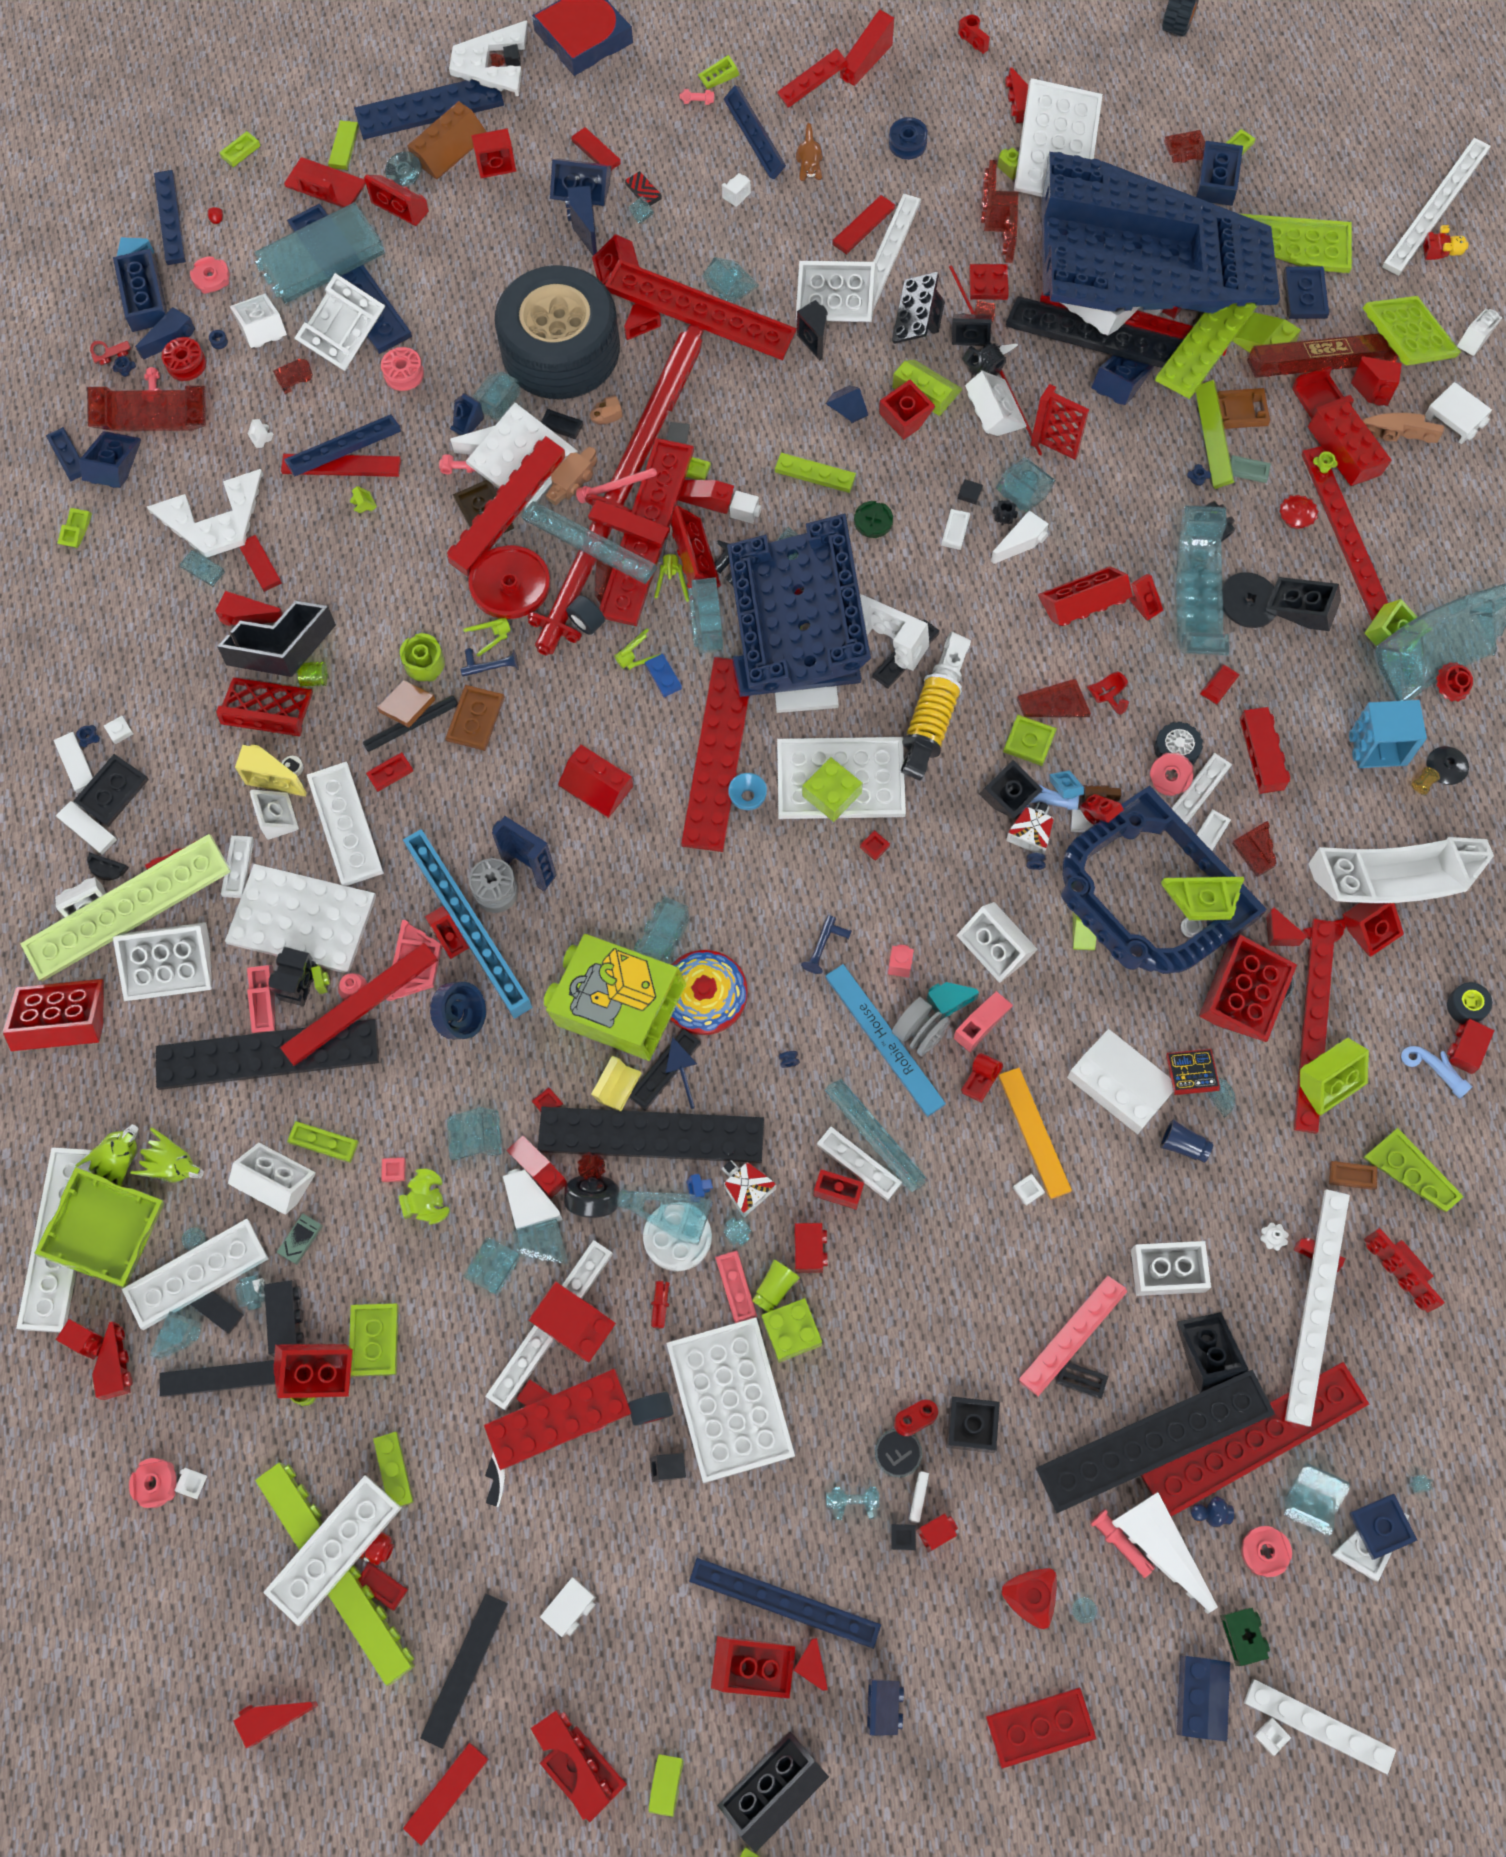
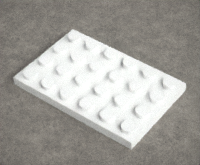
(1054, 121)
(871, 760)
(301, 914)
(730, 1400)

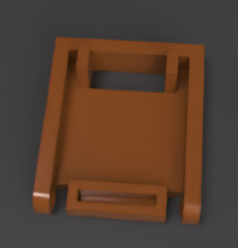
(1238, 408)

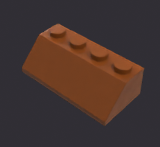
(446, 140)

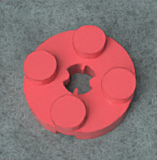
(210, 283)
(1168, 762)
(165, 1483)
(1272, 1539)

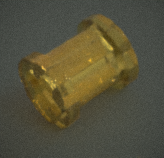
(1425, 781)

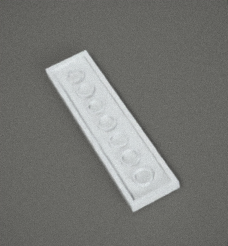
(48, 1284)

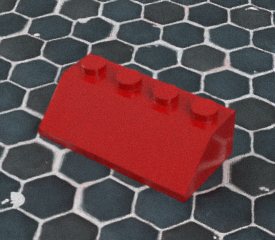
(693, 546)
(1086, 595)

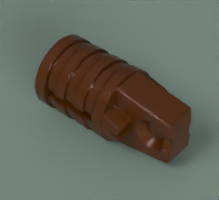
(1103, 790)

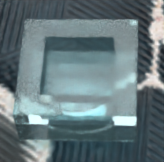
(641, 209)

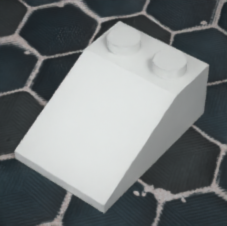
(258, 320)

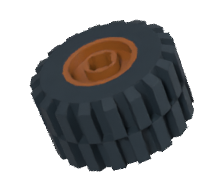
(1179, 16)

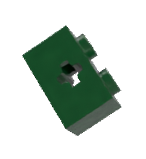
(1244, 1651)

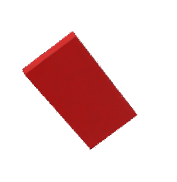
(1040, 1727)

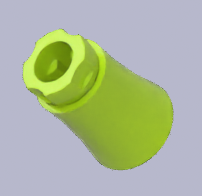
(774, 1286)

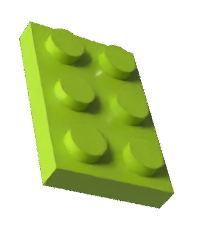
(374, 1339)

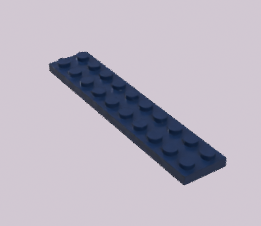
(389, 327)

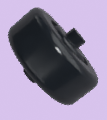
(591, 1197)

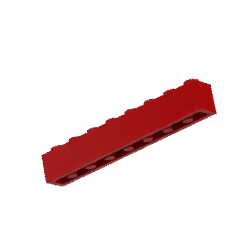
(507, 505)

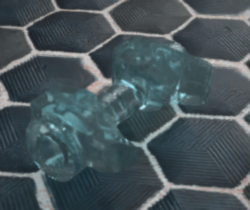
(838, 1500)

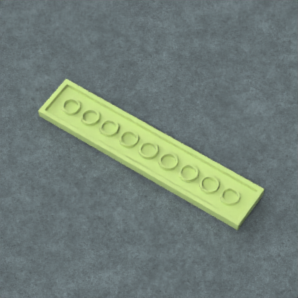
(125, 907)

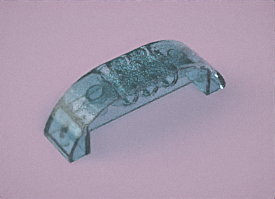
(1200, 582)

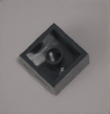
(973, 1424)

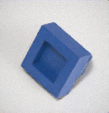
(697, 1186)

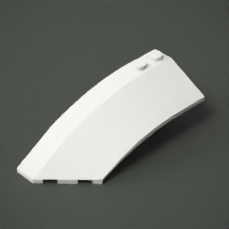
(1401, 872)

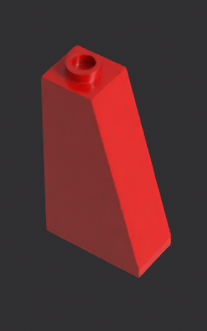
(869, 48)

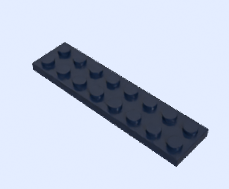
(423, 107)

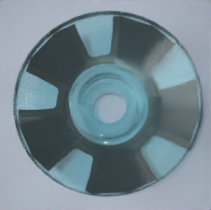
(401, 163)

